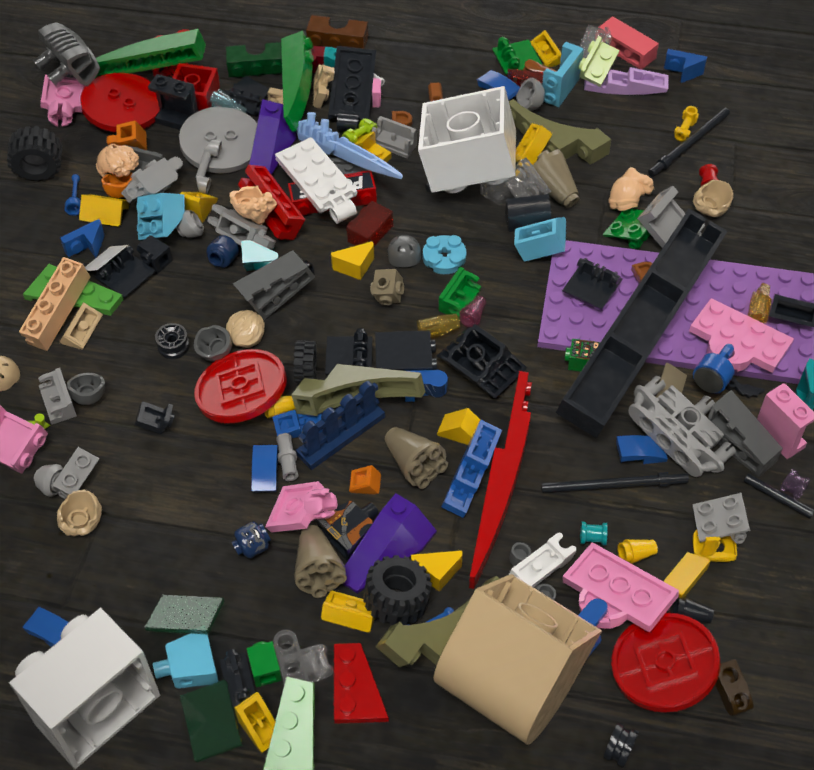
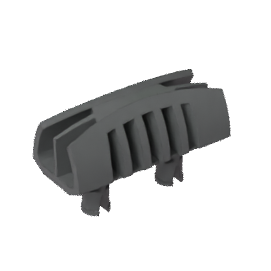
(70, 51)

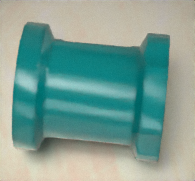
(593, 533)

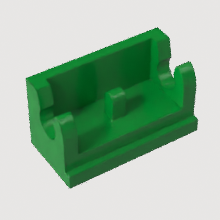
(459, 292)

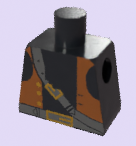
(348, 526)

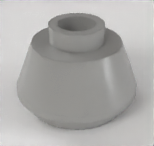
(190, 225)
(45, 478)

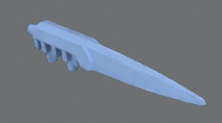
(342, 147)

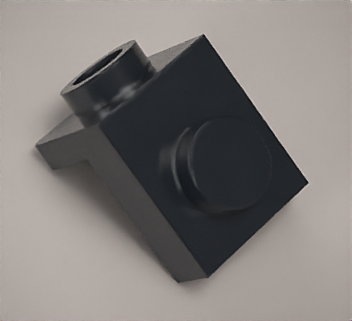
(154, 417)

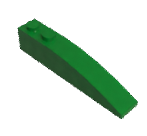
(154, 53)
(296, 76)

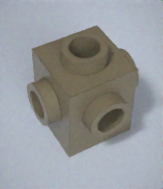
(387, 286)

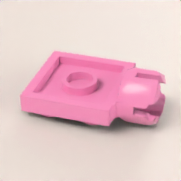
(61, 99)
(300, 505)

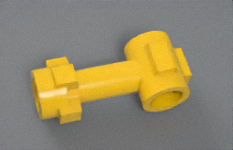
(689, 118)

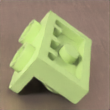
(598, 62)

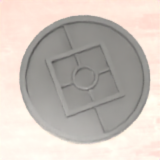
(222, 124)

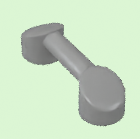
(213, 148)

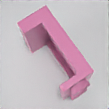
(785, 419)
(19, 441)

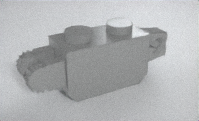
(154, 179)
(239, 228)

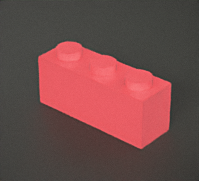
(632, 45)

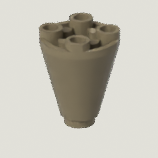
(557, 176)
(416, 456)
(317, 563)

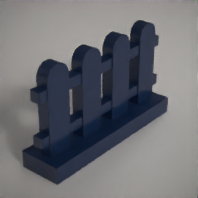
(339, 433)

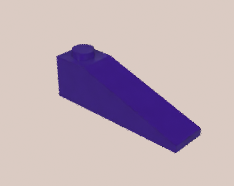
(270, 136)
(396, 531)

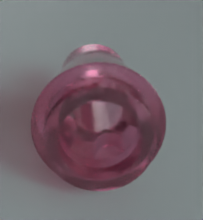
(472, 312)

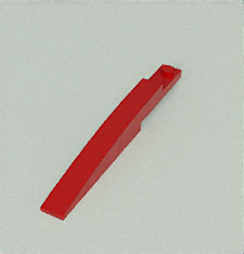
(502, 478)

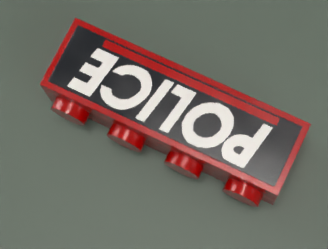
(362, 182)

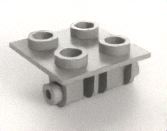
(722, 518)

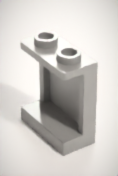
(663, 216)

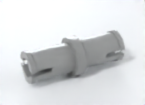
(287, 457)

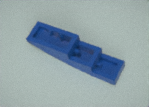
(471, 468)

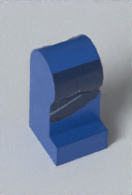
(434, 383)

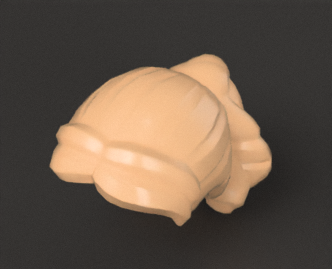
(117, 160)
(628, 189)
(252, 204)

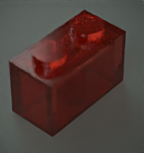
(370, 224)

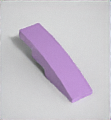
(631, 83)

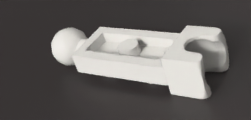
(543, 561)

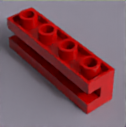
(285, 218)

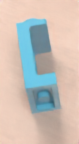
(560, 83)

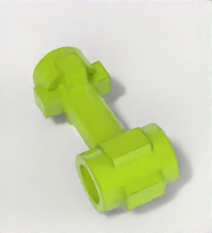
(365, 127)

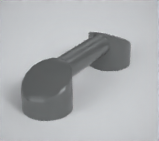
(520, 552)

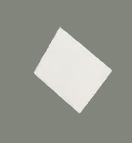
(104, 257)

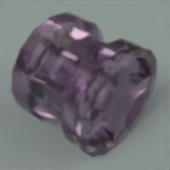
(795, 484)

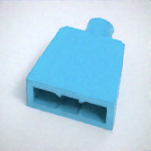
(188, 662)

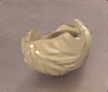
(713, 198)
(245, 328)
(79, 513)

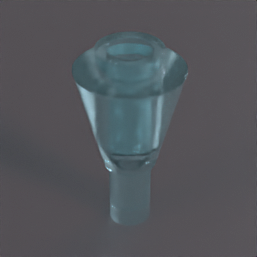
(221, 99)

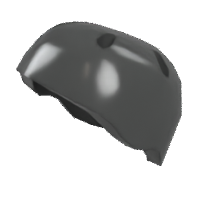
(400, 251)
(217, 347)
(86, 393)

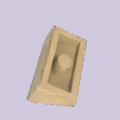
(81, 327)

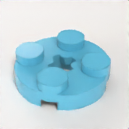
(440, 244)

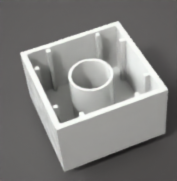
(468, 140)
(85, 686)

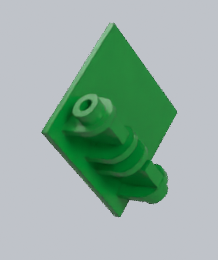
(515, 54)
(628, 227)

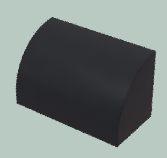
(527, 211)
(792, 310)

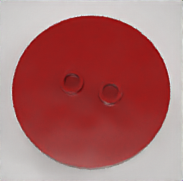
(119, 100)
(240, 386)
(668, 665)

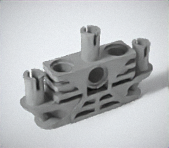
(682, 440)

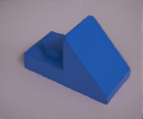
(689, 64)
(88, 237)

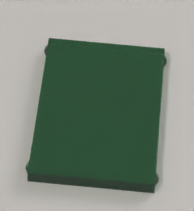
(185, 614)
(210, 720)

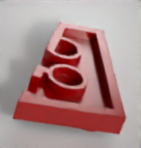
(354, 687)

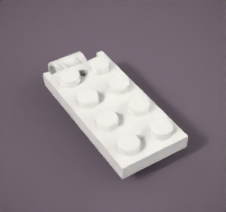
(319, 179)

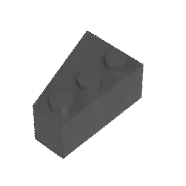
(274, 283)
(751, 440)

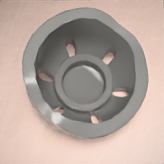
(531, 90)

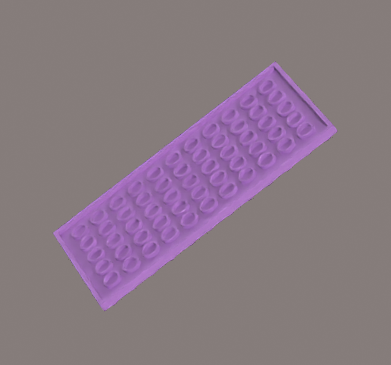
(725, 282)

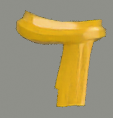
(708, 548)

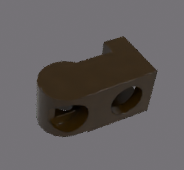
(733, 689)

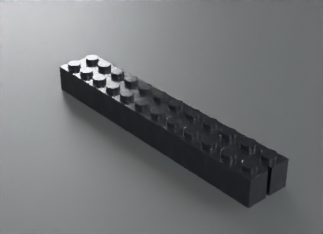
(640, 324)

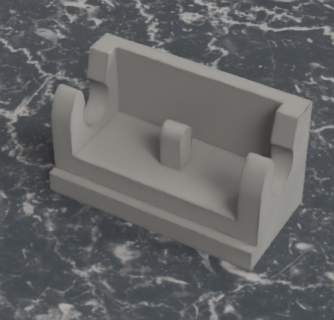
(395, 137)
(56, 397)

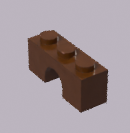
(322, 34)

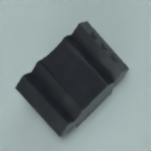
(482, 360)

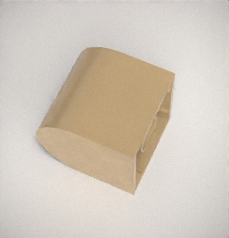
(515, 656)

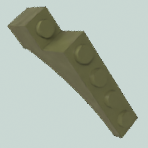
(587, 143)
(316, 395)
(406, 642)

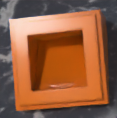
(365, 480)

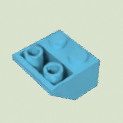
(159, 214)
(541, 239)

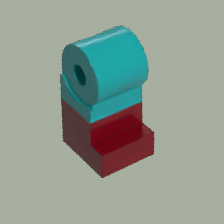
(323, 56)

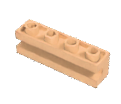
(55, 304)

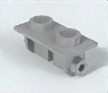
(75, 472)

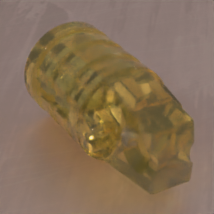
(760, 304)
(439, 324)

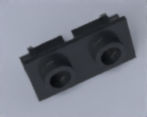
(252, 102)
(238, 676)

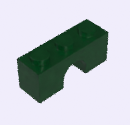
(244, 64)

